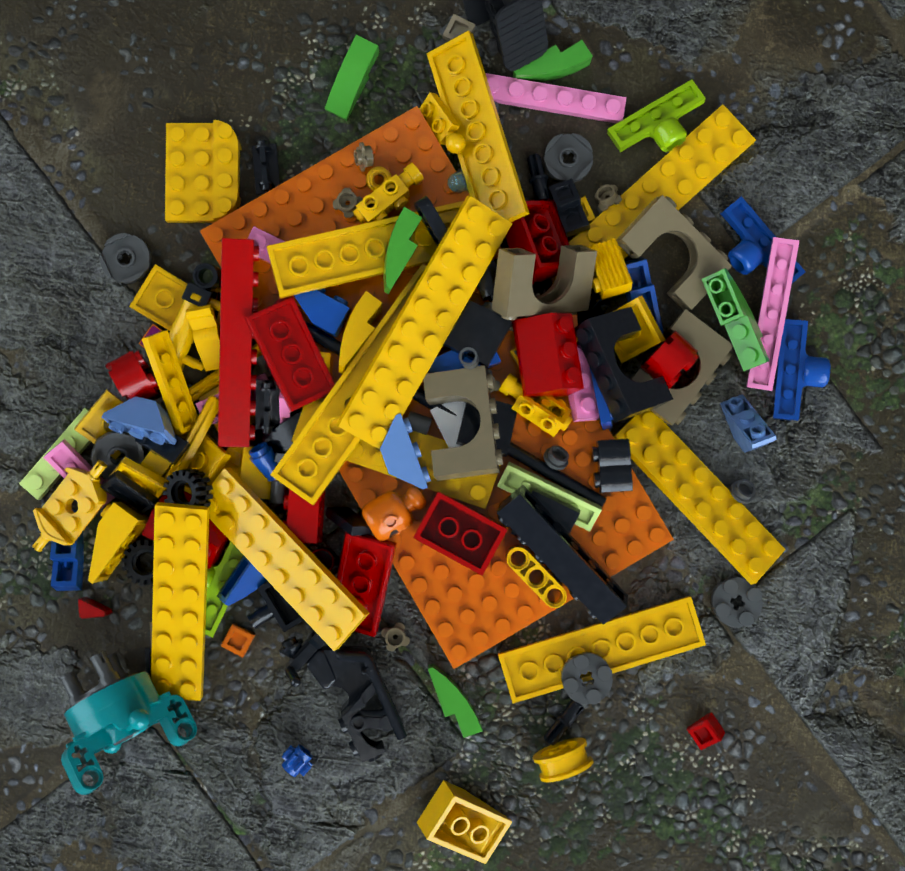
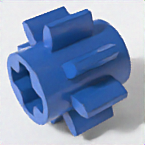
(297, 760)

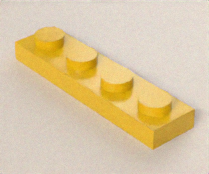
(171, 381)

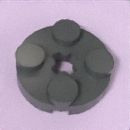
(568, 144)
(122, 272)
(112, 441)
(743, 615)
(581, 664)

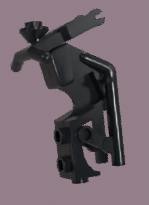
(359, 676)

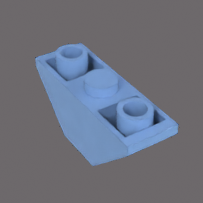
(141, 419)
(746, 424)
(402, 455)

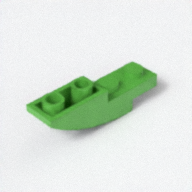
(737, 317)

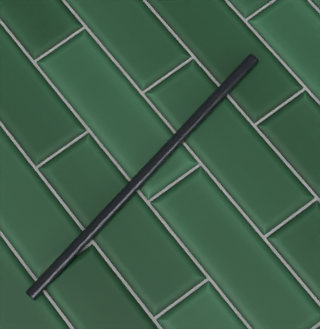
(514, 451)

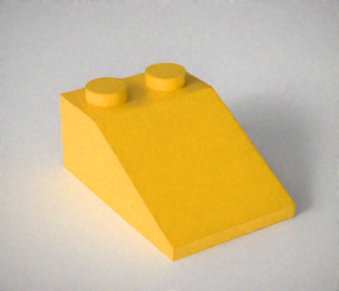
(115, 532)
(463, 823)

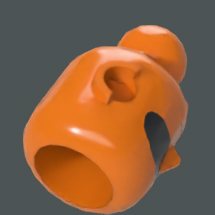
(391, 513)

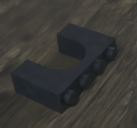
(622, 395)

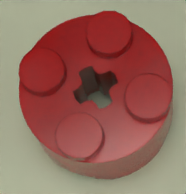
(671, 358)
(130, 376)

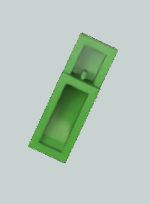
(556, 64)
(352, 77)
(400, 247)
(455, 702)

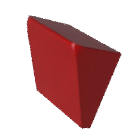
(90, 608)
(706, 731)

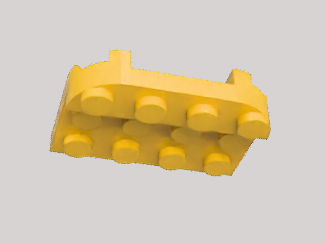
(201, 172)

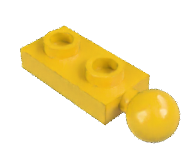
(442, 123)

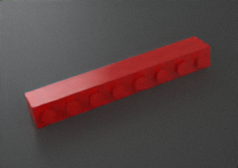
(236, 342)

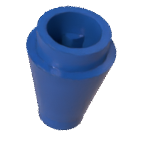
(263, 458)

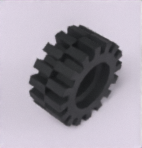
(197, 483)
(131, 562)

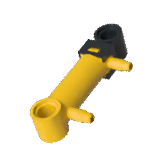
(195, 295)

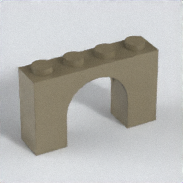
(705, 260)
(568, 294)
(712, 352)
(481, 453)

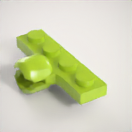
(659, 120)
(216, 578)

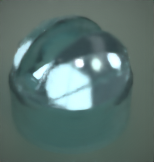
(457, 182)

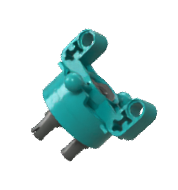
(115, 713)

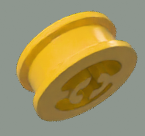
(563, 760)

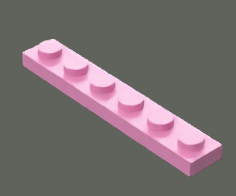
(556, 99)
(774, 309)

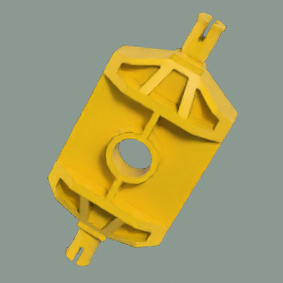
(57, 519)

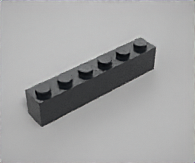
(562, 555)

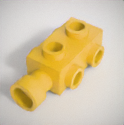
(384, 200)
(538, 409)

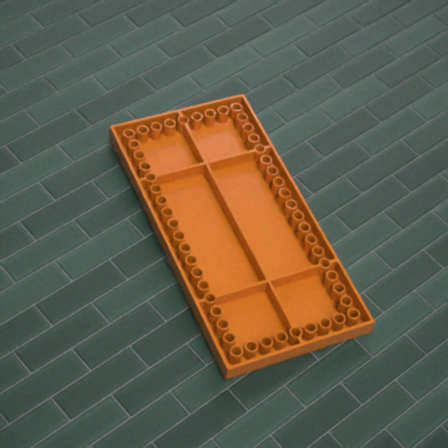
(458, 604)

